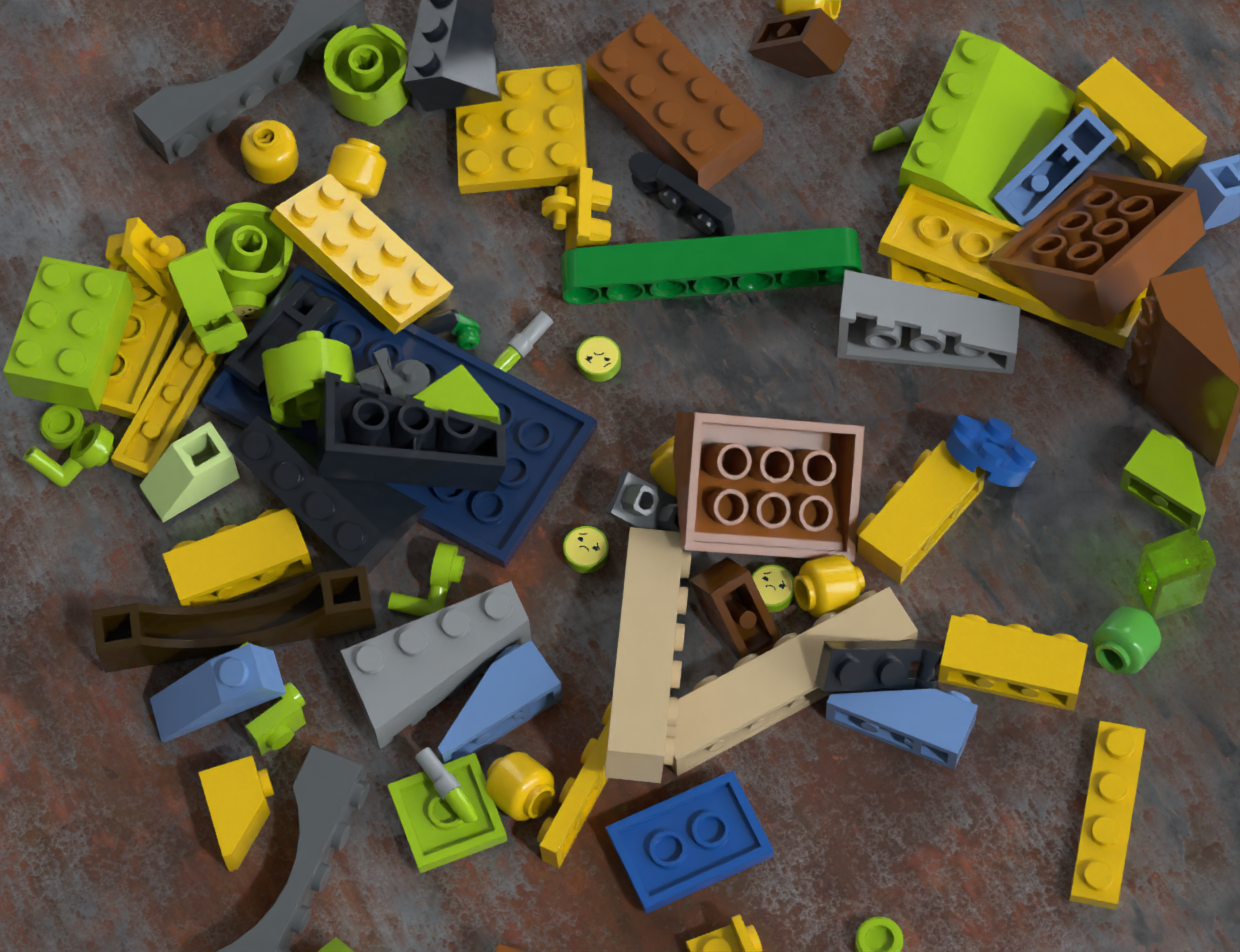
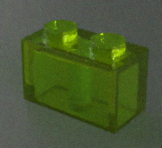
(1174, 573)

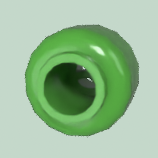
(1126, 640)

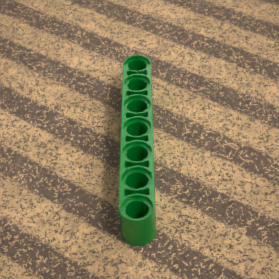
(709, 265)

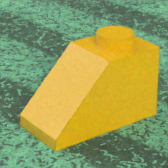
(237, 805)

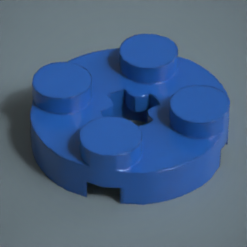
(991, 448)

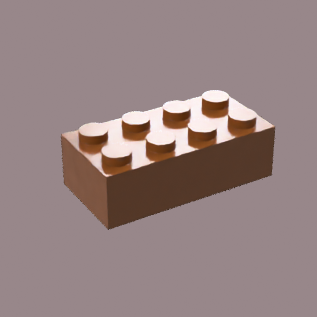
(674, 103)

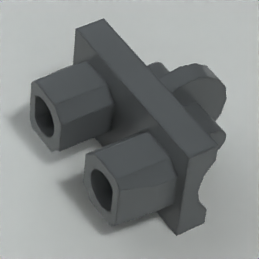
(404, 380)
(643, 505)

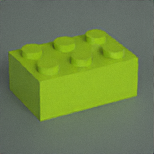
(69, 333)

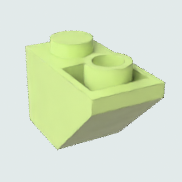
(189, 472)

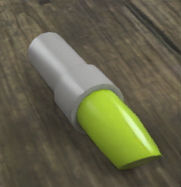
(901, 133)
(523, 342)
(446, 785)

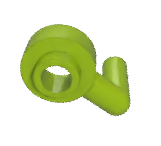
(89, 449)
(446, 568)

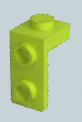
(206, 301)
(277, 724)

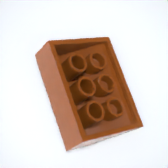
(1101, 244)
(1187, 362)
(767, 485)

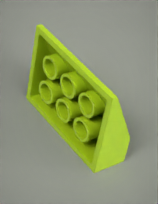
(984, 124)

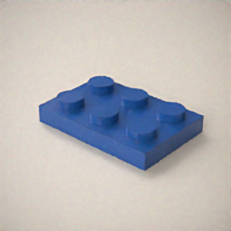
(689, 842)

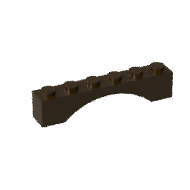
(157, 634)

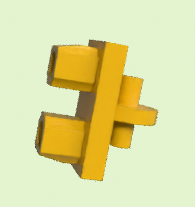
(572, 210)
(145, 255)

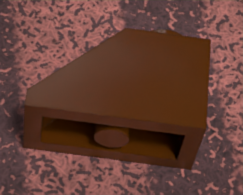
(802, 43)
(736, 608)

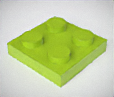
(432, 826)

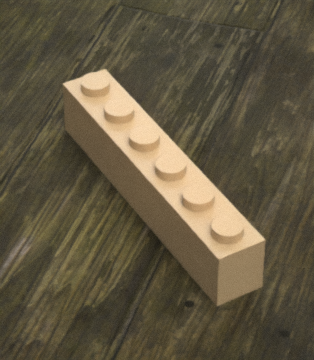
(645, 656)
(777, 682)

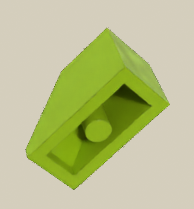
(1166, 479)

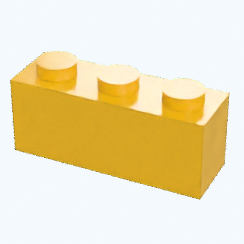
(1142, 121)
(918, 513)
(239, 560)
(1012, 661)

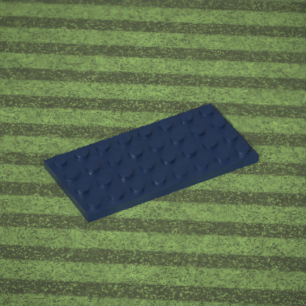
(540, 430)

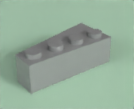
(925, 326)
(432, 658)

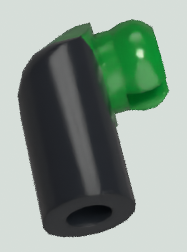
(454, 323)

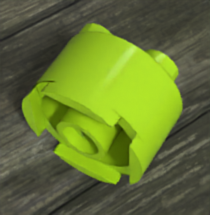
(367, 73)
(249, 249)
(297, 374)

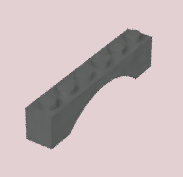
(187, 114)
(325, 796)

